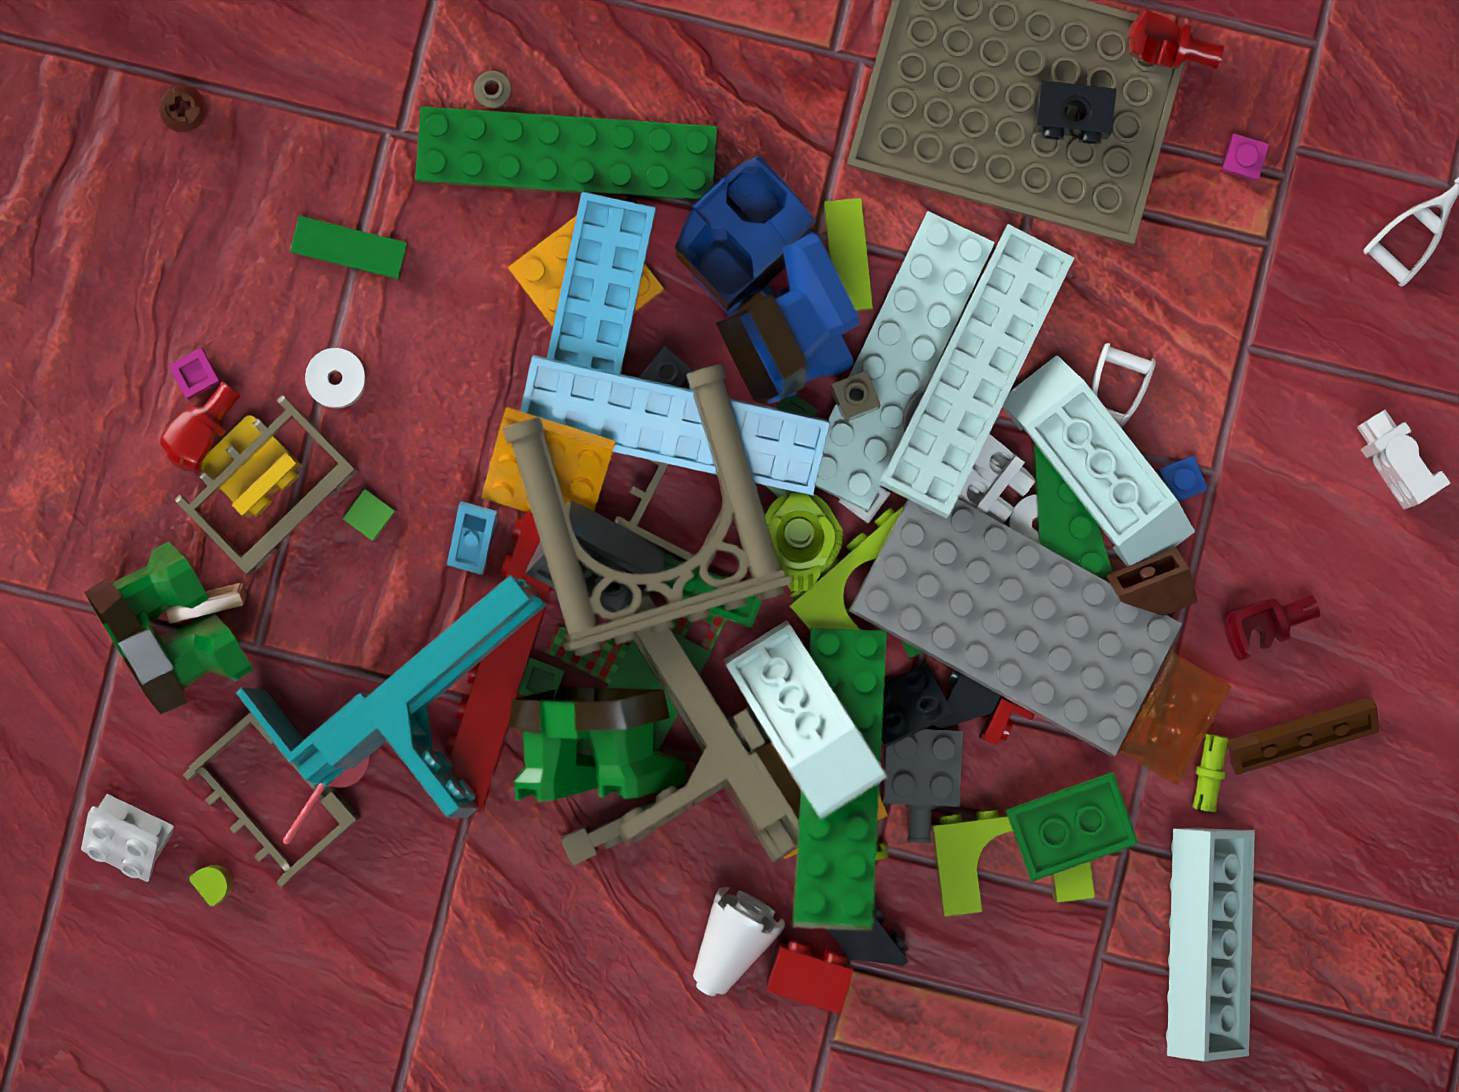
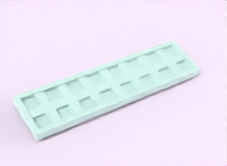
(902, 354)
(976, 371)

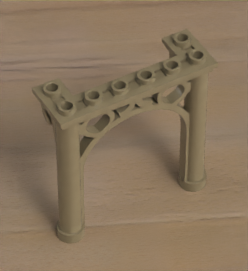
(565, 552)

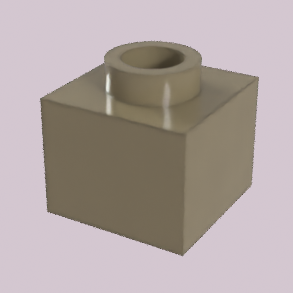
(854, 409)

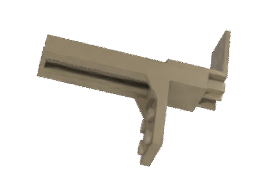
(722, 761)

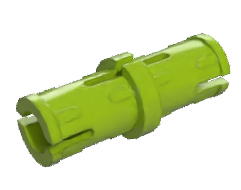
(1210, 772)

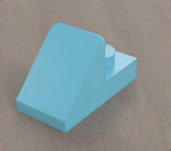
(472, 537)

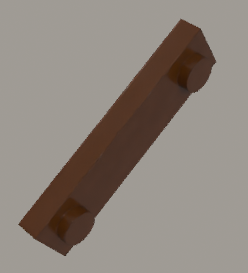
(1303, 735)

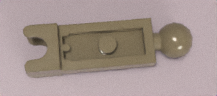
(583, 843)

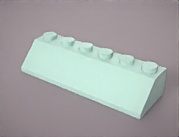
(1210, 943)

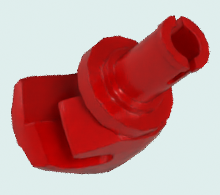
(1165, 44)
(194, 429)

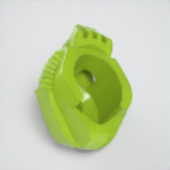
(803, 537)

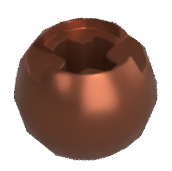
(171, 101)

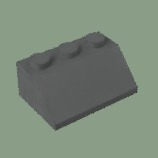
(609, 546)

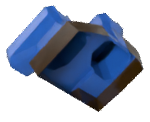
(739, 232)
(797, 335)

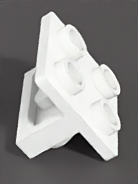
(125, 837)

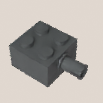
(923, 775)

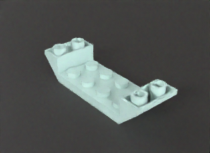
(1098, 462)
(804, 719)

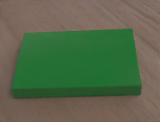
(1071, 826)

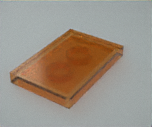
(1174, 718)

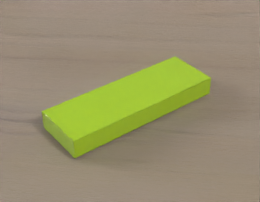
(849, 249)

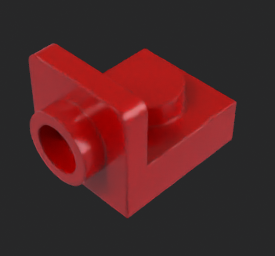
(998, 723)

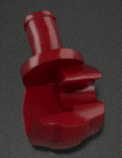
(1269, 620)

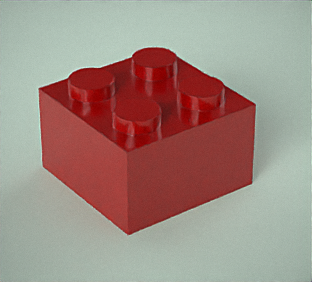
(810, 975)

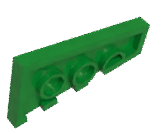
(1065, 522)

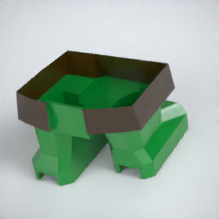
(175, 659)
(619, 735)

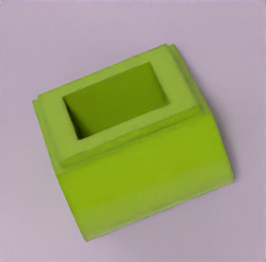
(213, 883)

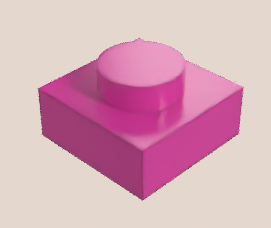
(1245, 157)
(194, 373)

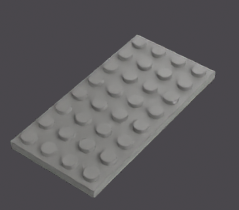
(1016, 620)

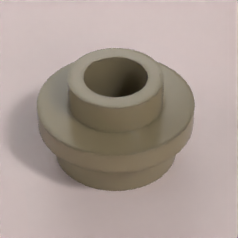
(498, 99)

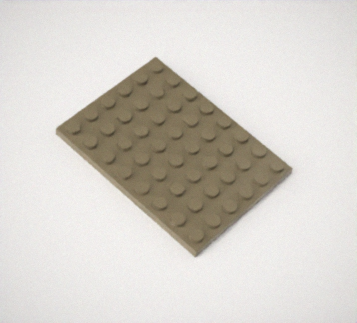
(959, 105)

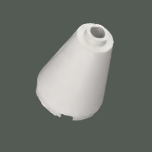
(733, 940)

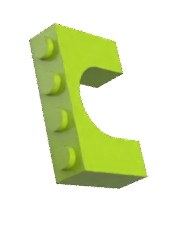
(824, 603)
(957, 854)

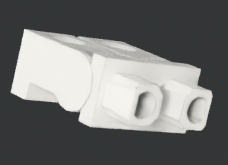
(1399, 460)
(989, 477)

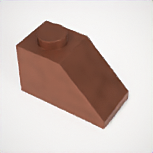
(1156, 584)

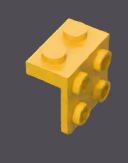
(260, 476)

